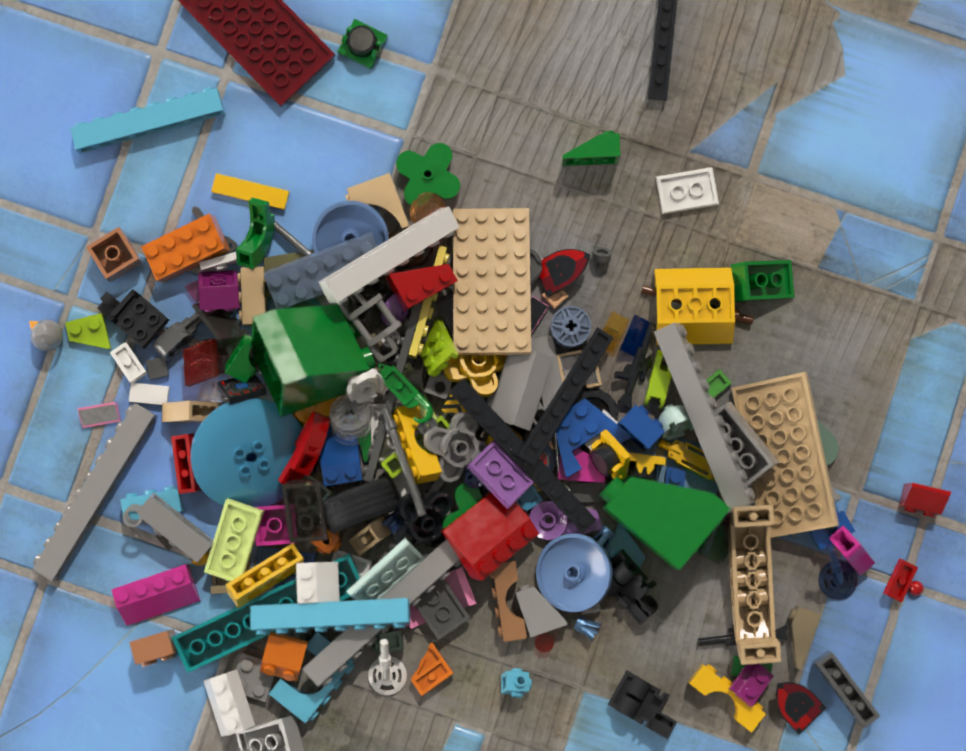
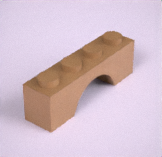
(512, 625)

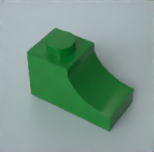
(240, 363)

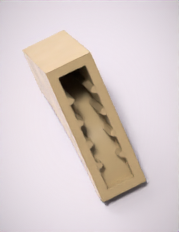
(380, 194)
(187, 411)

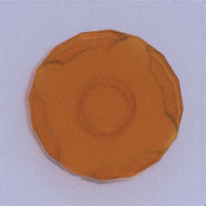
(425, 205)

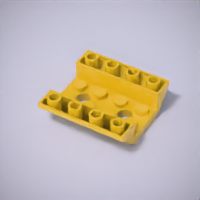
(694, 290)

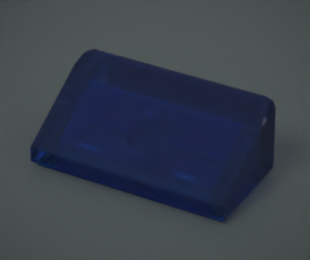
(634, 335)

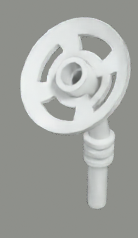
(383, 665)

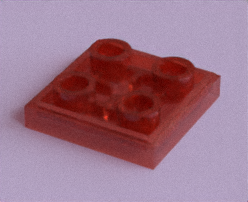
(200, 362)

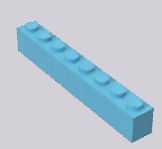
(148, 120)
(330, 615)

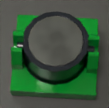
(362, 43)

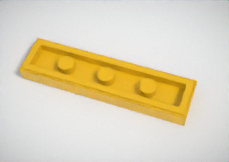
(246, 190)

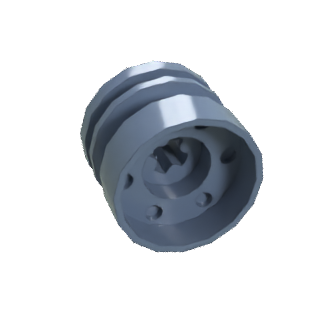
(563, 336)

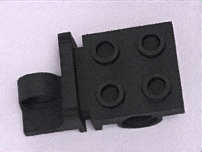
(134, 316)
(630, 587)
(642, 702)

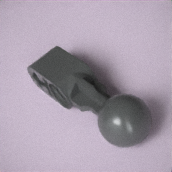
(177, 337)

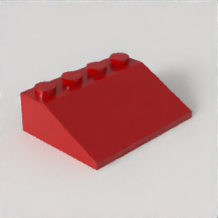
(489, 535)

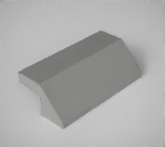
(521, 388)

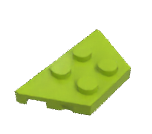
(438, 348)

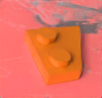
(431, 671)

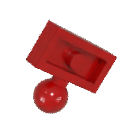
(901, 581)

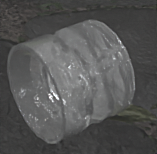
(349, 421)

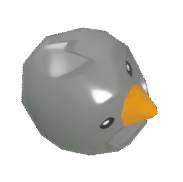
(46, 334)

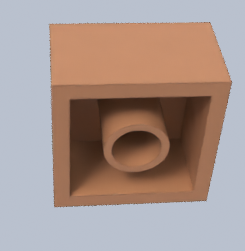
(114, 254)
(148, 649)

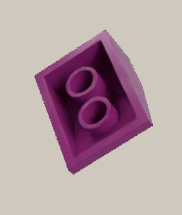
(218, 290)

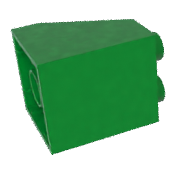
(307, 355)
(664, 516)

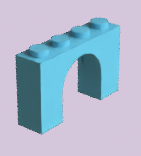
(305, 704)

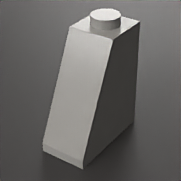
(537, 611)

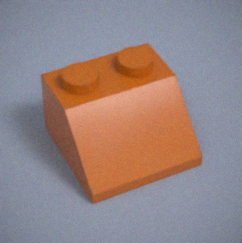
(283, 656)

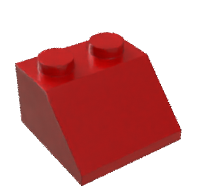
(924, 499)

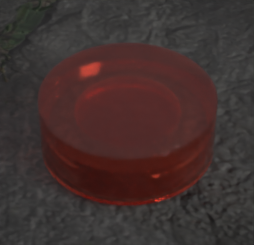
(544, 642)

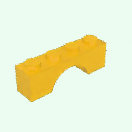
(422, 464)
(707, 681)

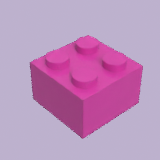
(273, 526)

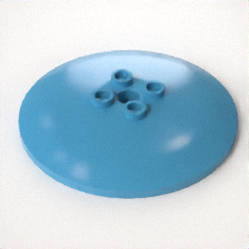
(227, 438)

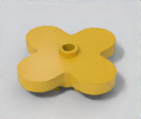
(481, 375)

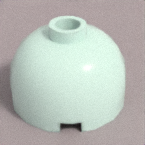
(675, 421)

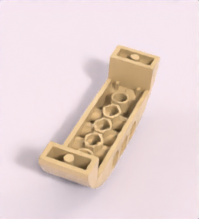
(752, 584)

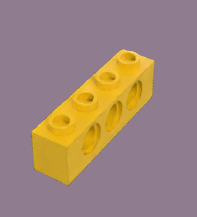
(264, 575)

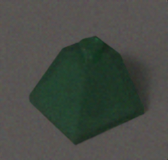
(715, 545)

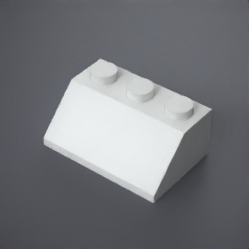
(229, 703)

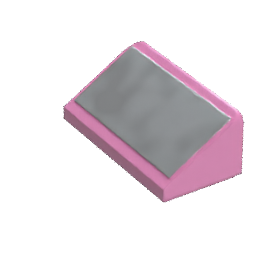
(99, 414)

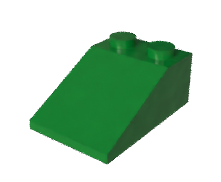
(597, 151)
(762, 280)

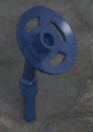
(838, 568)

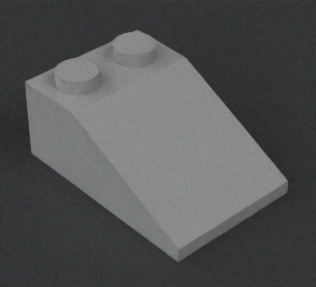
(272, 736)

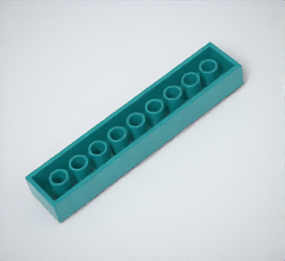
(233, 628)

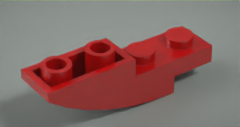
(308, 448)

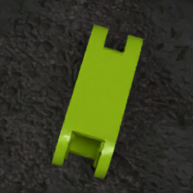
(658, 381)

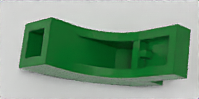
(259, 236)

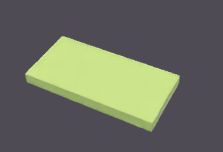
(233, 540)

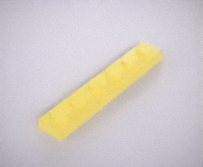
(426, 311)

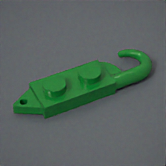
(405, 391)

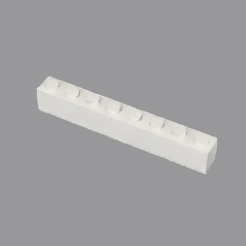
(389, 255)

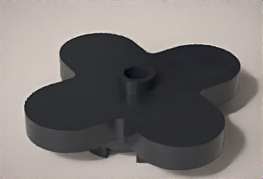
(425, 528)

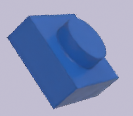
(675, 476)

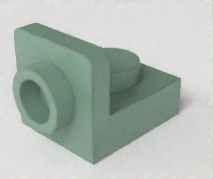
(394, 641)

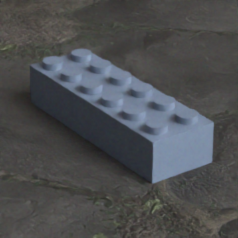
(300, 278)

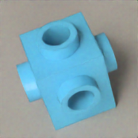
(515, 683)

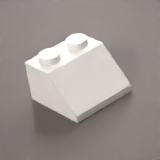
(317, 582)

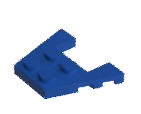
(580, 426)

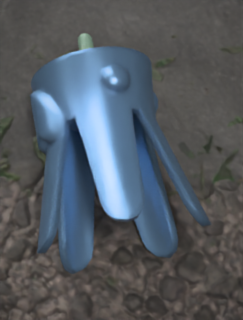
(605, 536)
(586, 627)

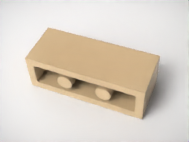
(252, 294)

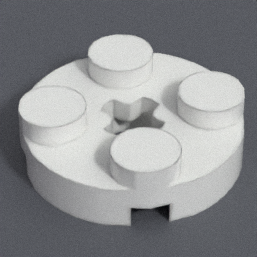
(364, 387)

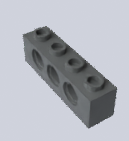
(846, 689)

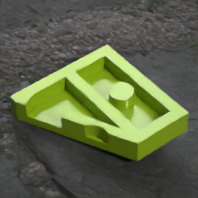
(89, 331)

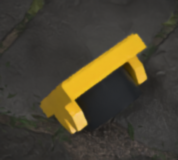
(610, 456)
(645, 465)

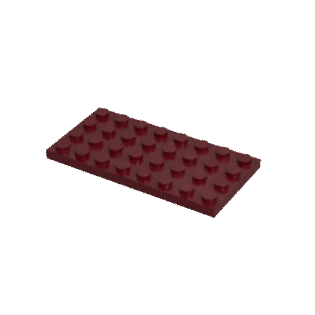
(265, 42)

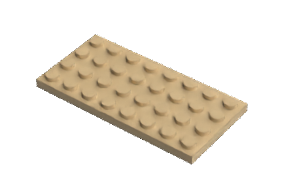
(492, 282)
(787, 423)

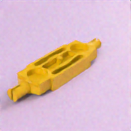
(679, 452)

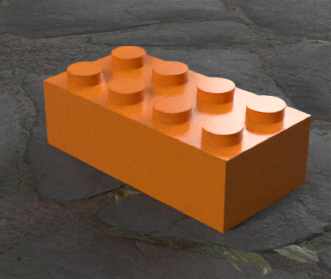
(185, 248)

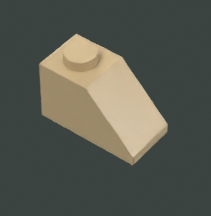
(370, 536)

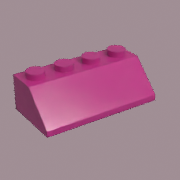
(156, 594)

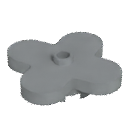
(454, 445)

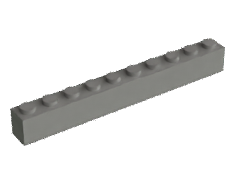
(704, 416)
(94, 492)
(351, 641)

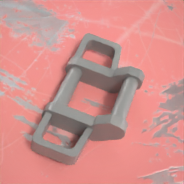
(394, 324)

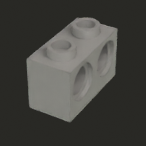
(433, 381)

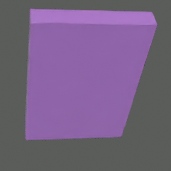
(500, 474)

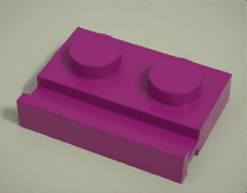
(751, 683)

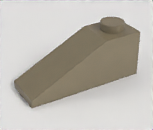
(802, 628)

